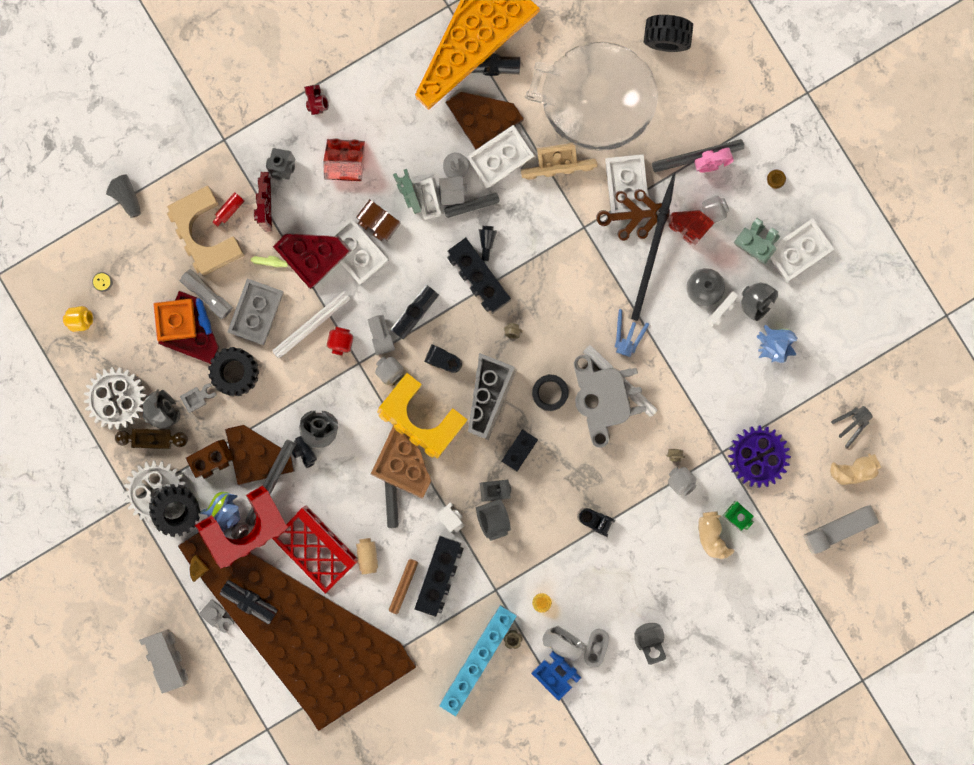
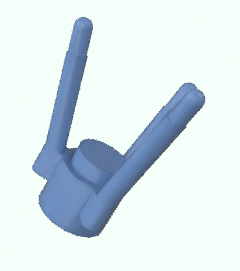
(625, 346)

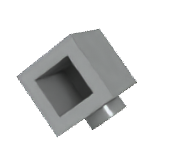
(452, 190)

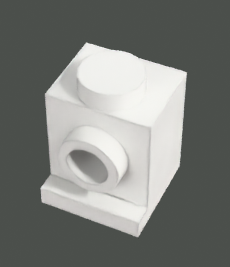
(450, 518)

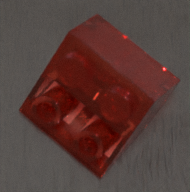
(344, 160)
(690, 224)

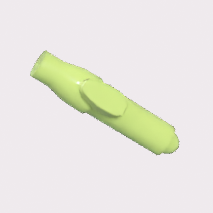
(270, 261)

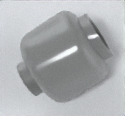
(715, 208)
(389, 370)
(682, 481)

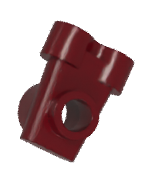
(316, 103)

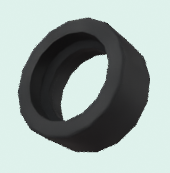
(550, 378)

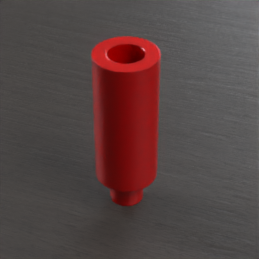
(228, 209)

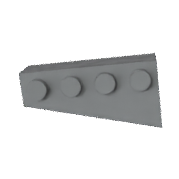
(490, 391)

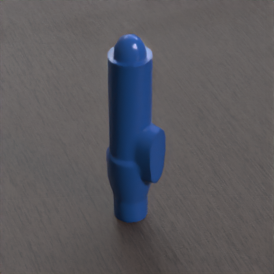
(203, 318)

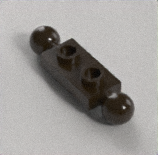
(151, 438)

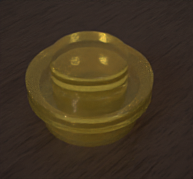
(541, 602)

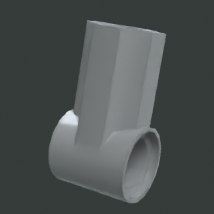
(381, 339)

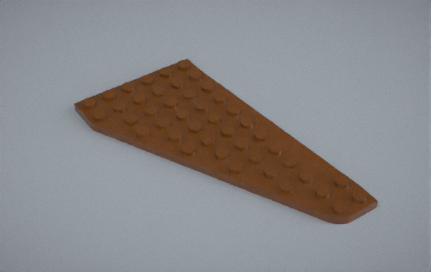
(312, 644)

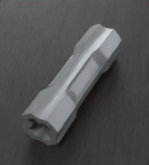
(196, 285)

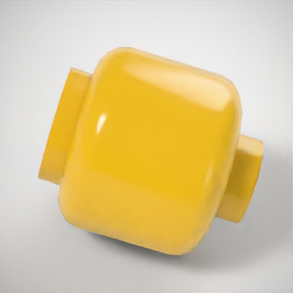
(78, 318)

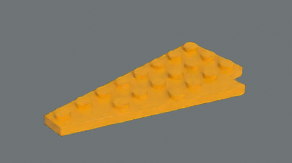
(469, 40)

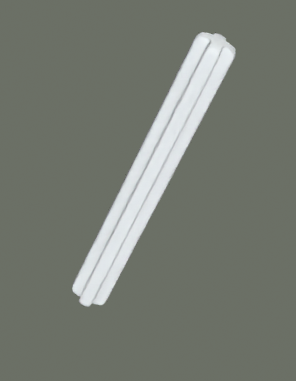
(311, 324)
(602, 364)

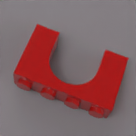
(268, 525)

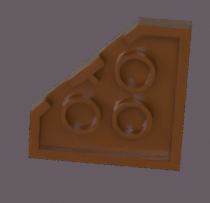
(482, 116)
(253, 454)

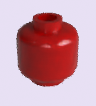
(340, 341)

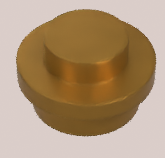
(776, 179)

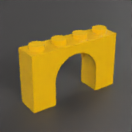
(432, 440)

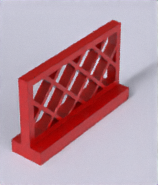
(331, 542)

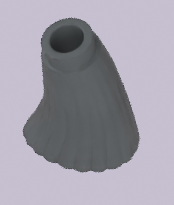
(122, 190)

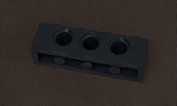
(465, 249)
(424, 603)

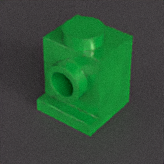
(732, 513)

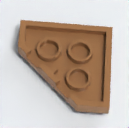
(402, 465)

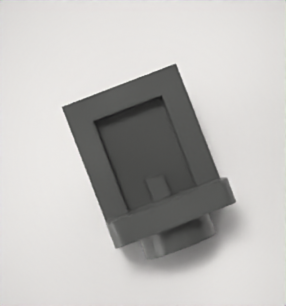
(495, 490)

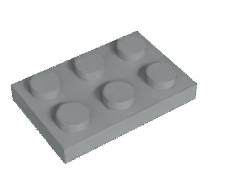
(255, 312)

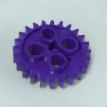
(750, 441)

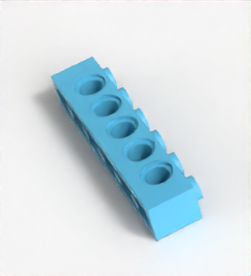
(477, 660)

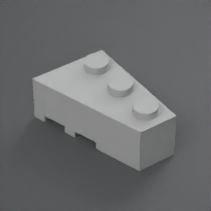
(165, 661)

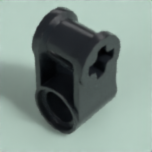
(439, 358)
(597, 521)

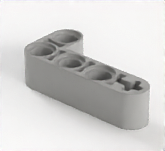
(839, 529)

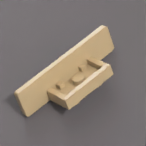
(557, 160)

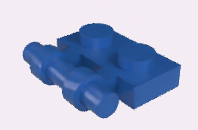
(551, 679)

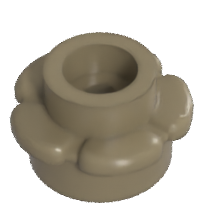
(512, 331)
(675, 455)
(513, 634)

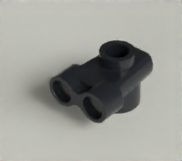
(304, 450)

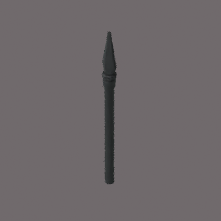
(661, 220)

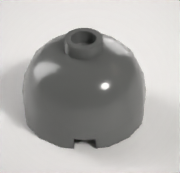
(705, 287)
(757, 299)
(159, 410)
(318, 428)

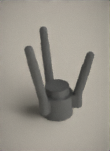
(861, 416)

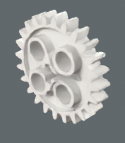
(99, 405)
(141, 504)

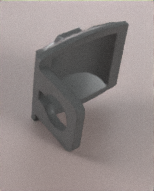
(493, 519)
(650, 636)

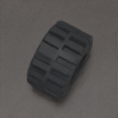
(668, 33)
(219, 363)
(179, 524)

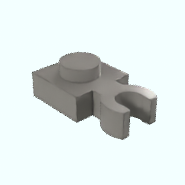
(195, 399)
(214, 613)

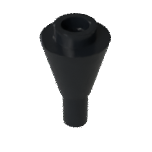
(487, 236)

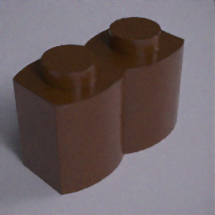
(377, 220)

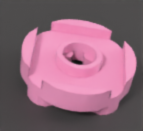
(711, 161)

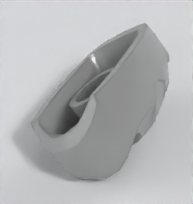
(563, 643)

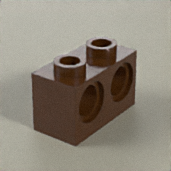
(208, 455)

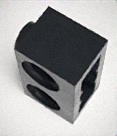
(519, 450)

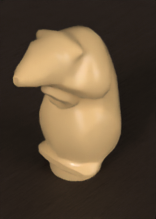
(862, 470)
(709, 532)

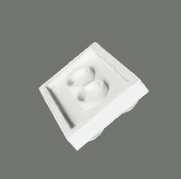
(500, 157)
(626, 175)
(800, 250)
(365, 255)

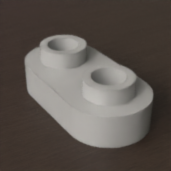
(598, 648)

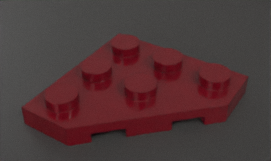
(263, 213)
(311, 255)
(201, 347)

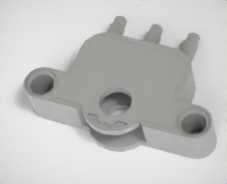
(612, 396)

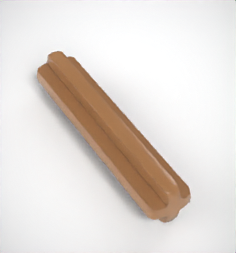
(403, 586)

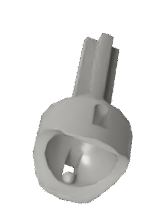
(455, 165)

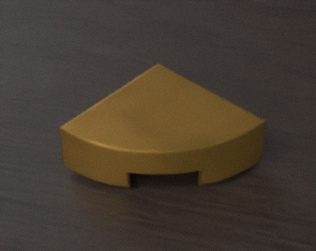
(197, 568)

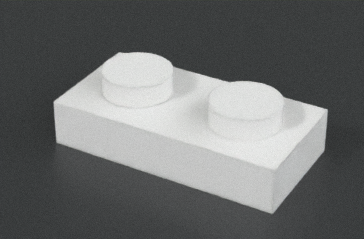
(429, 198)
(717, 316)

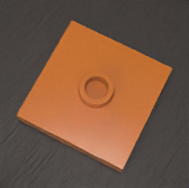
(175, 320)

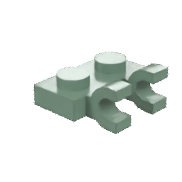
(407, 191)
(754, 244)

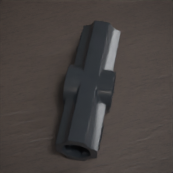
(497, 65)
(406, 321)
(248, 601)

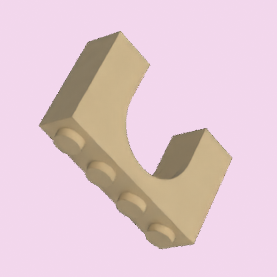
(184, 214)

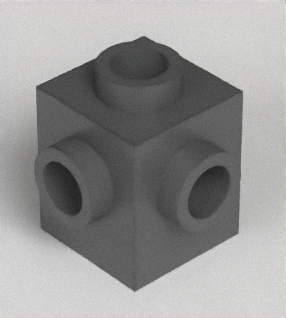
(280, 164)

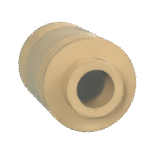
(367, 556)

